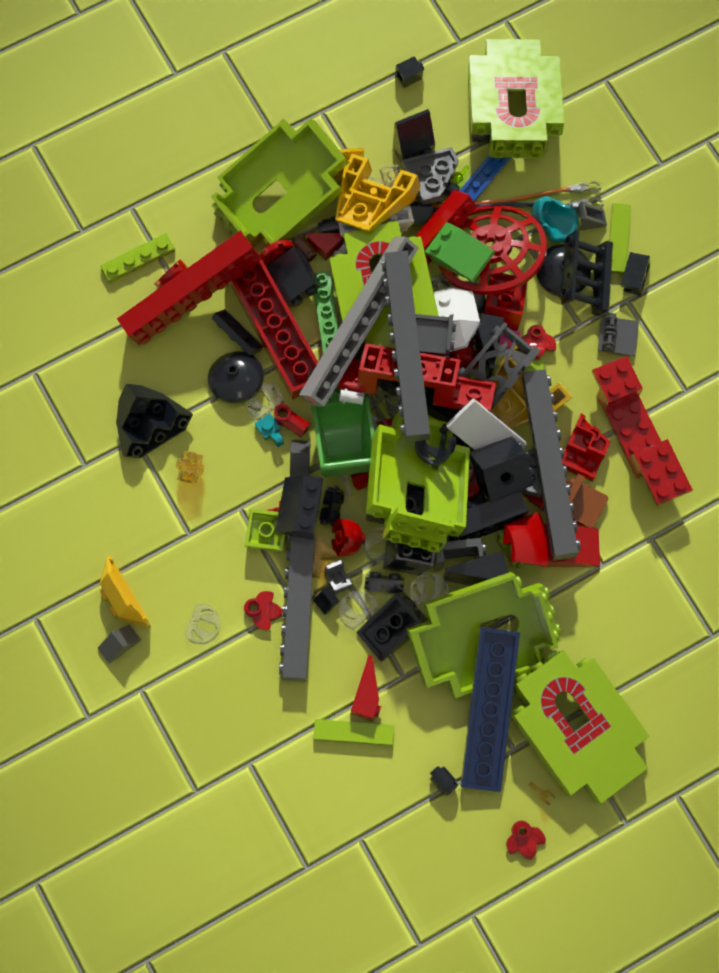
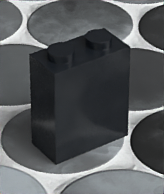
(294, 277)

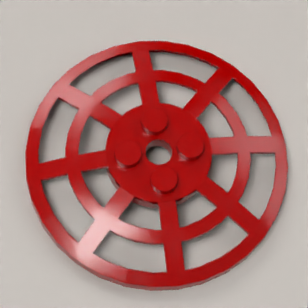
(502, 246)

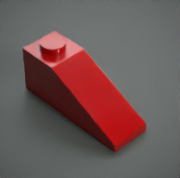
(367, 696)

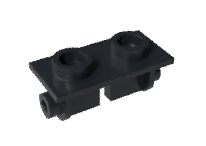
(334, 498)
(376, 581)

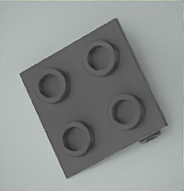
(618, 335)

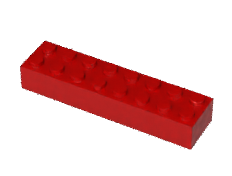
(189, 289)
(275, 327)

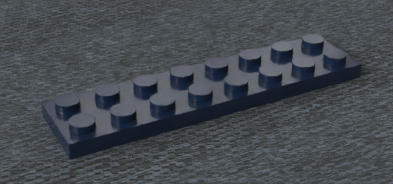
(490, 709)

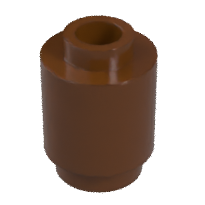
(306, 246)

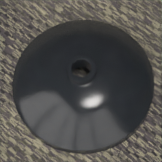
(551, 273)
(239, 385)

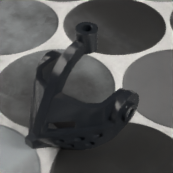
(441, 454)

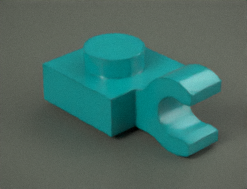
(269, 429)

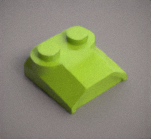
(262, 531)

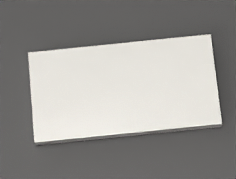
(480, 427)

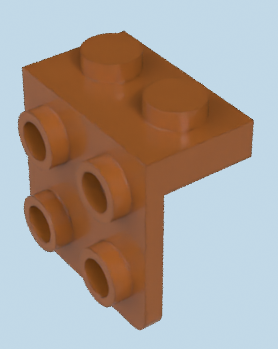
(586, 501)

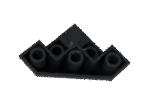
(147, 420)

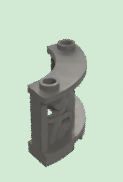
(521, 359)

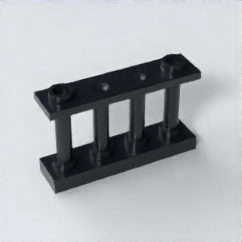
(601, 270)

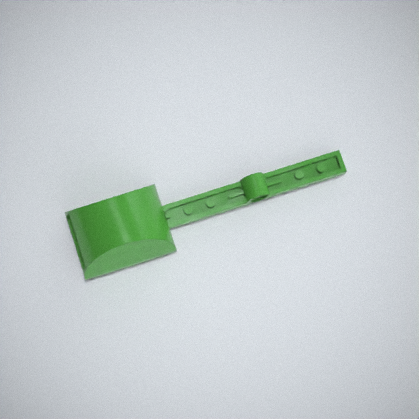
(340, 429)

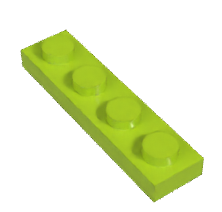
(137, 258)

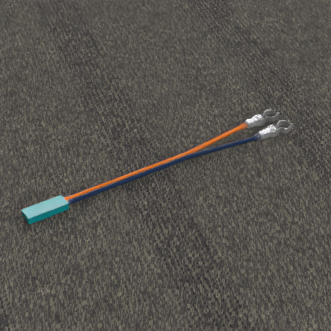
(580, 188)

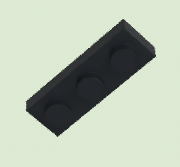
(237, 332)

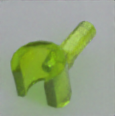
(458, 176)

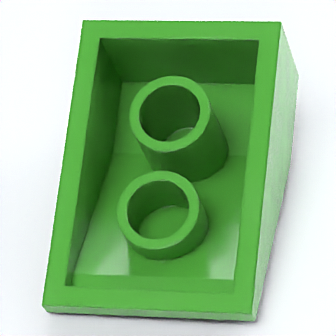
(459, 252)

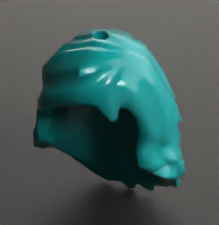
(555, 218)

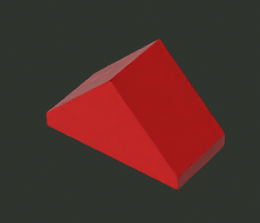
(325, 243)

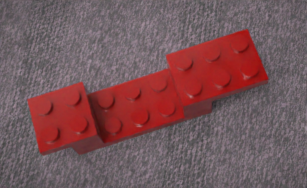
(438, 373)
(636, 433)

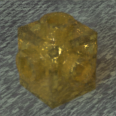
(190, 467)

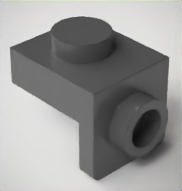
(337, 577)

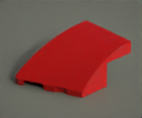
(585, 449)
(527, 540)

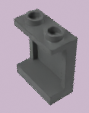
(435, 334)
(458, 549)

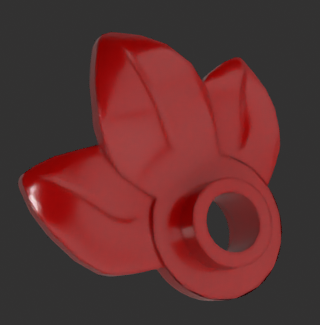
(542, 341)
(265, 610)
(527, 842)

